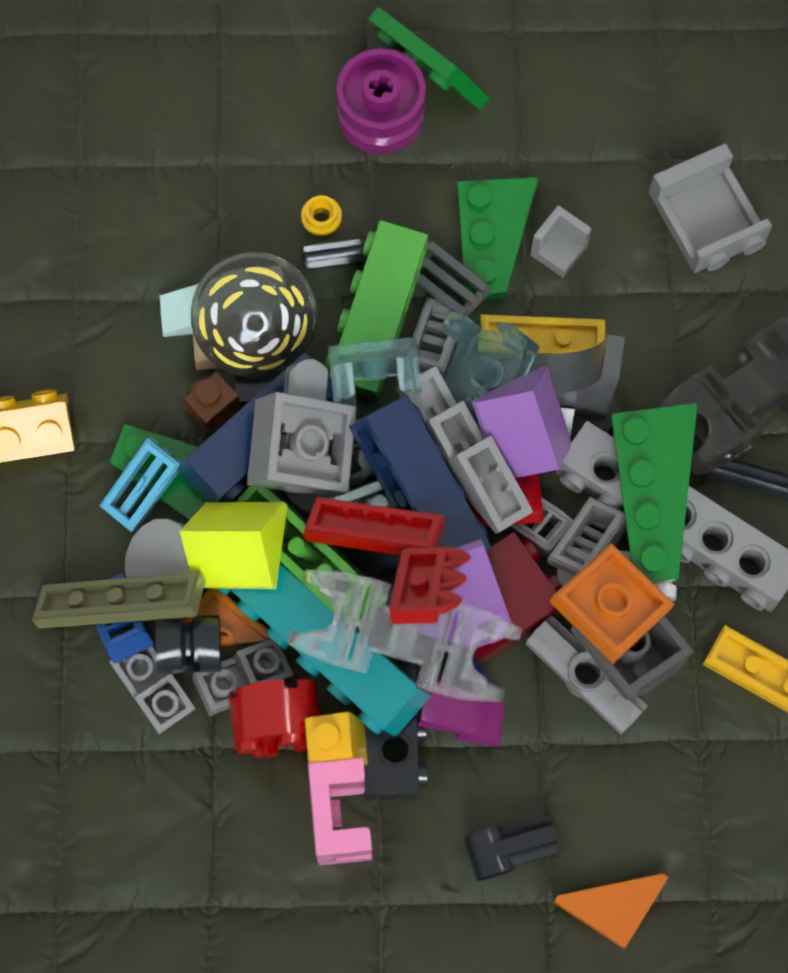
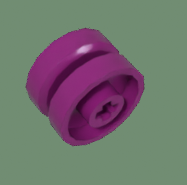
(381, 101)

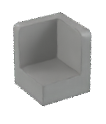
(560, 241)

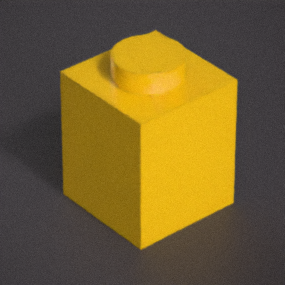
(335, 738)

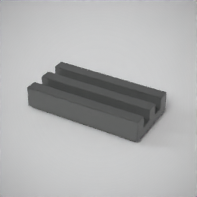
(473, 300)

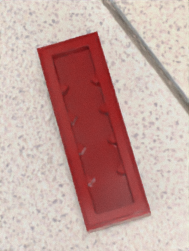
(372, 526)

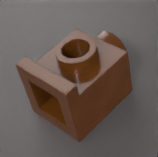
(211, 403)

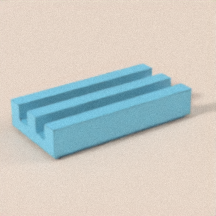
(163, 457)

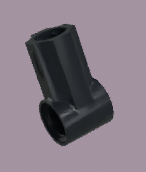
(500, 849)

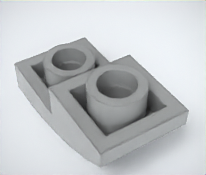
(248, 666)
(156, 694)

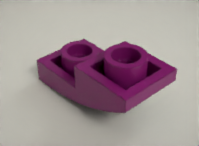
(469, 719)

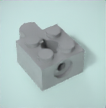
(317, 435)

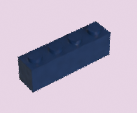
(222, 461)
(415, 470)

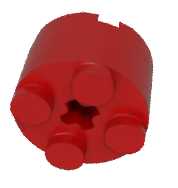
(272, 716)

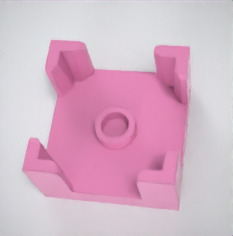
(336, 780)

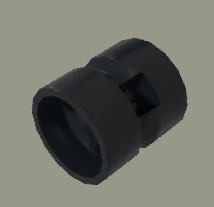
(188, 644)

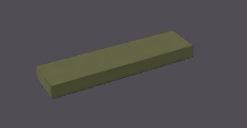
(119, 600)

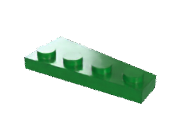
(654, 482)

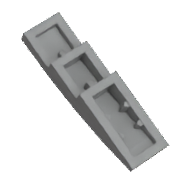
(468, 455)

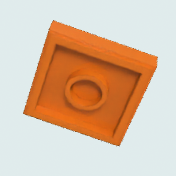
(611, 603)

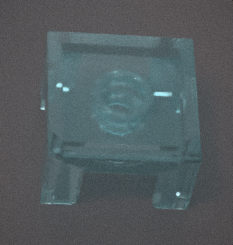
(484, 357)
(373, 362)

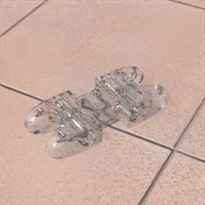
(409, 642)

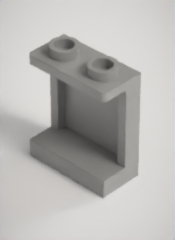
(708, 210)

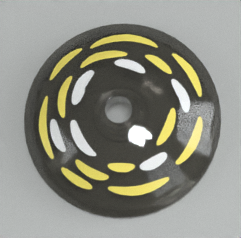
(247, 287)

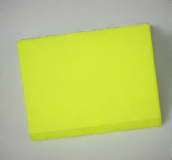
(236, 544)

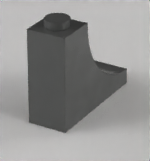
(585, 377)

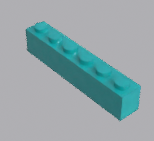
(383, 694)

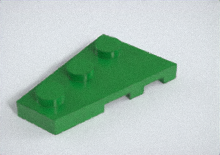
(442, 70)
(492, 228)
(179, 494)

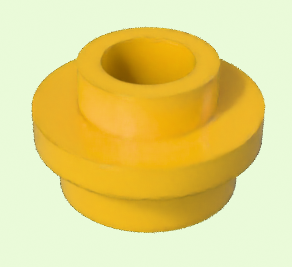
(318, 205)

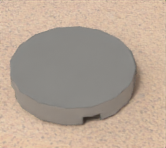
(156, 550)

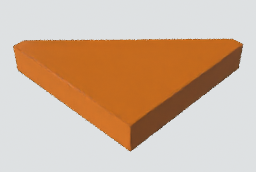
(235, 625)
(614, 908)

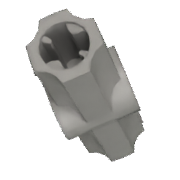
(565, 654)

